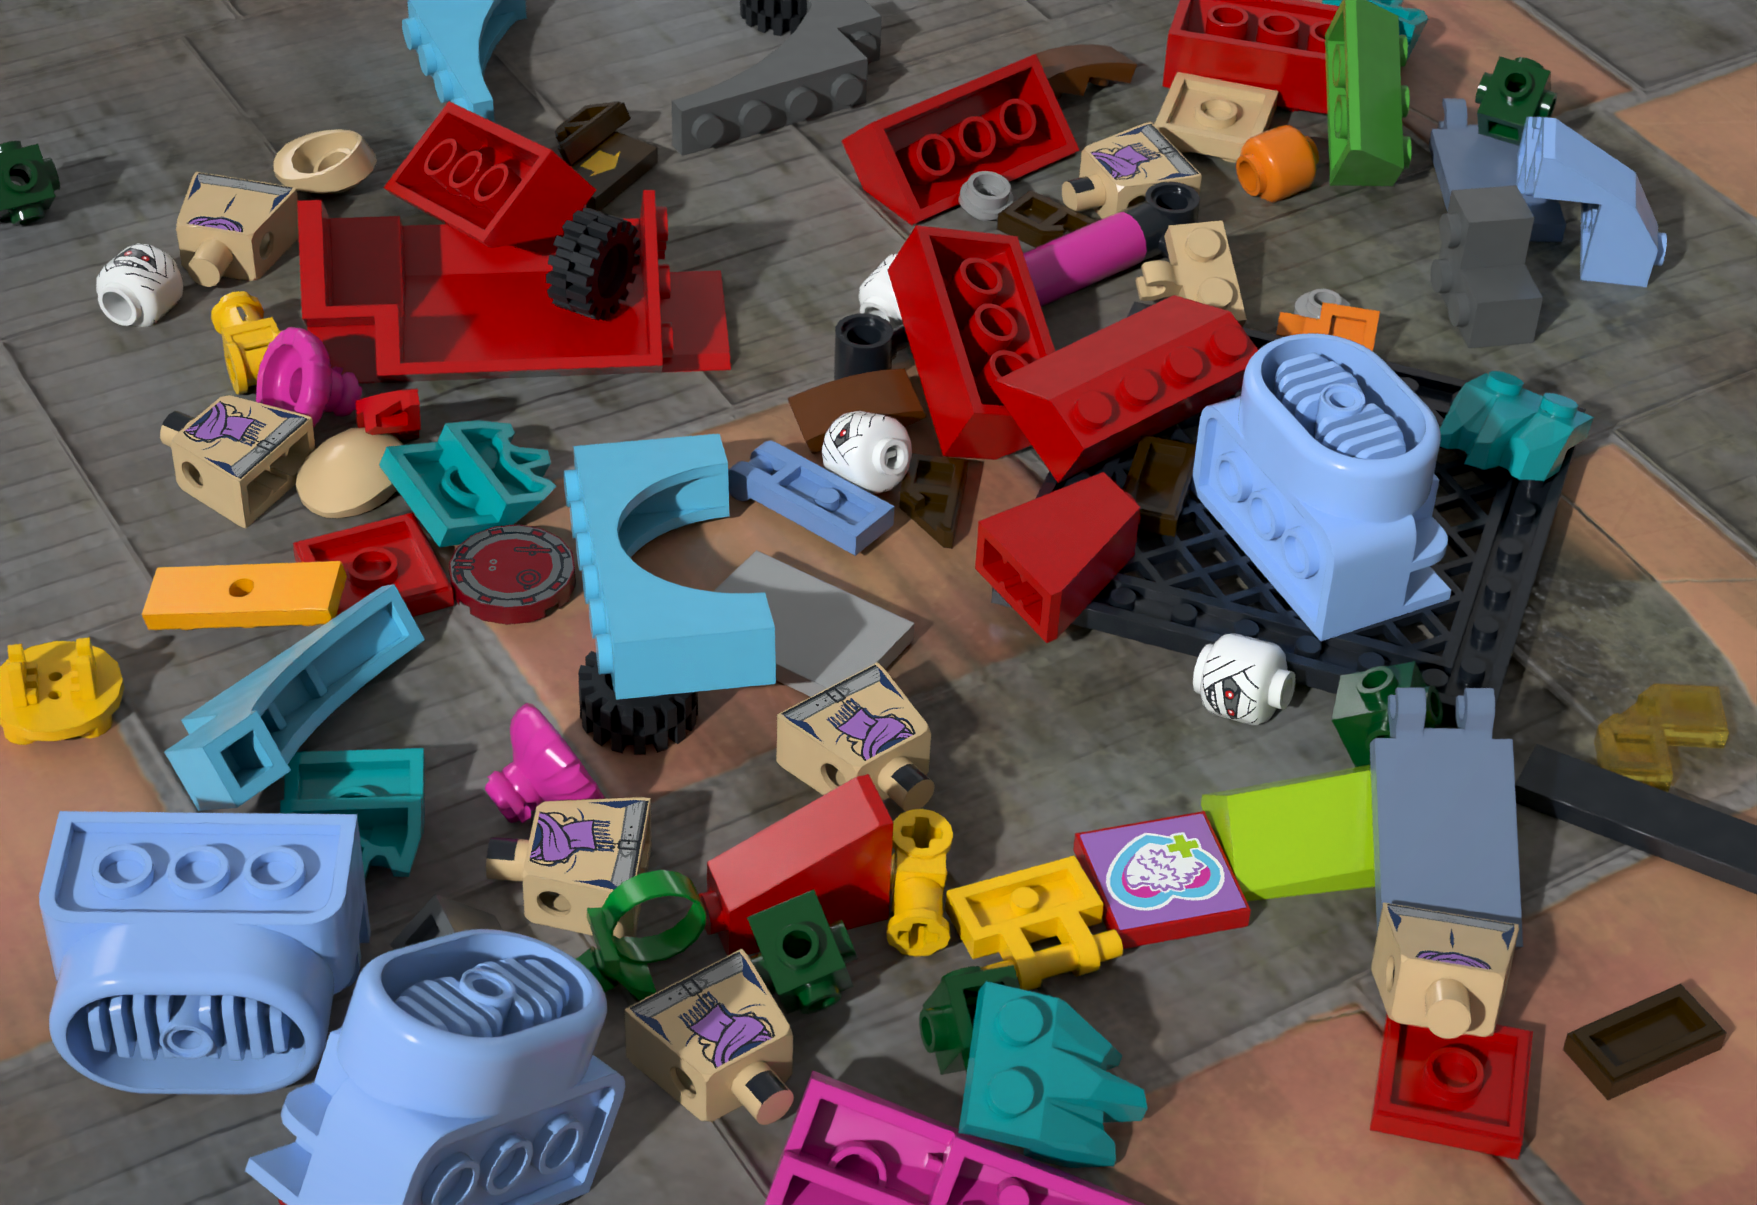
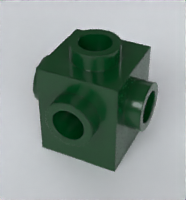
(1510, 95)
(37, 181)
(1362, 706)
(802, 954)
(950, 1013)

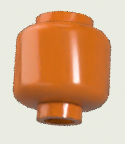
(1277, 163)

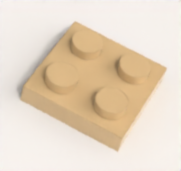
(1214, 115)

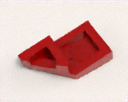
(390, 413)

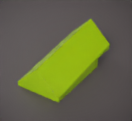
(1297, 833)

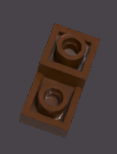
(1075, 65)
(874, 392)

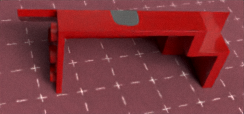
(449, 308)

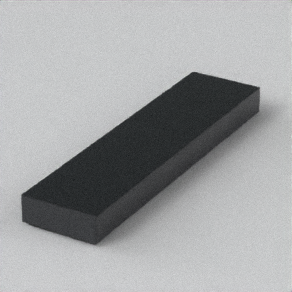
(1640, 816)

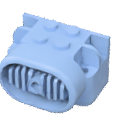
(1327, 482)
(200, 945)
(454, 1083)

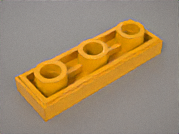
(244, 595)

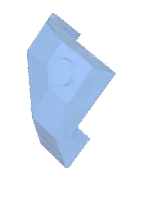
(1616, 220)

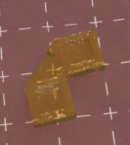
(1662, 716)

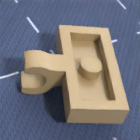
(1198, 269)

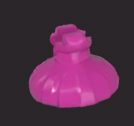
(300, 377)
(540, 770)

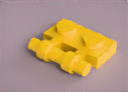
(1029, 907)

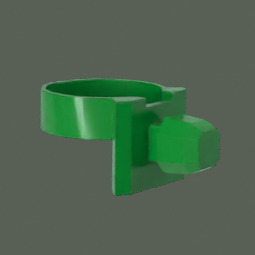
(627, 957)

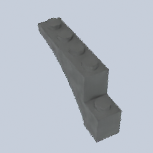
(806, 77)

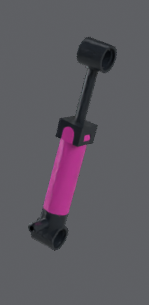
(1056, 269)

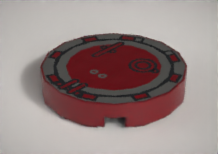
(512, 573)

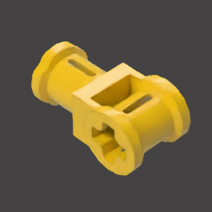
(244, 339)
(918, 883)

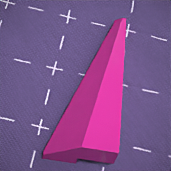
(875, 1152)

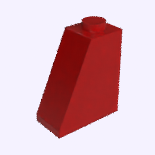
(1058, 551)
(829, 846)

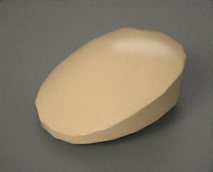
(325, 162)
(345, 474)

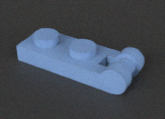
(811, 497)

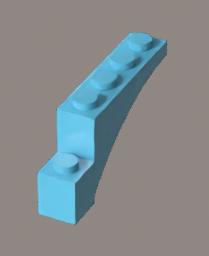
(456, 44)
(257, 725)

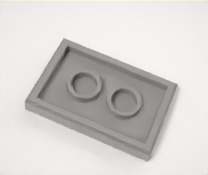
(819, 627)

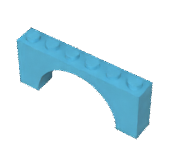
(645, 628)

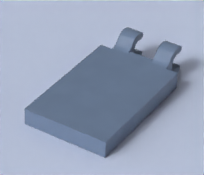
(1477, 161)
(1446, 812)

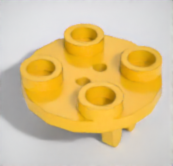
(58, 691)

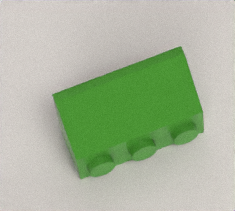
(1366, 96)

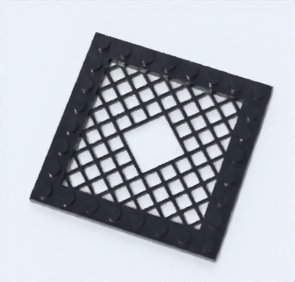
(1487, 610)

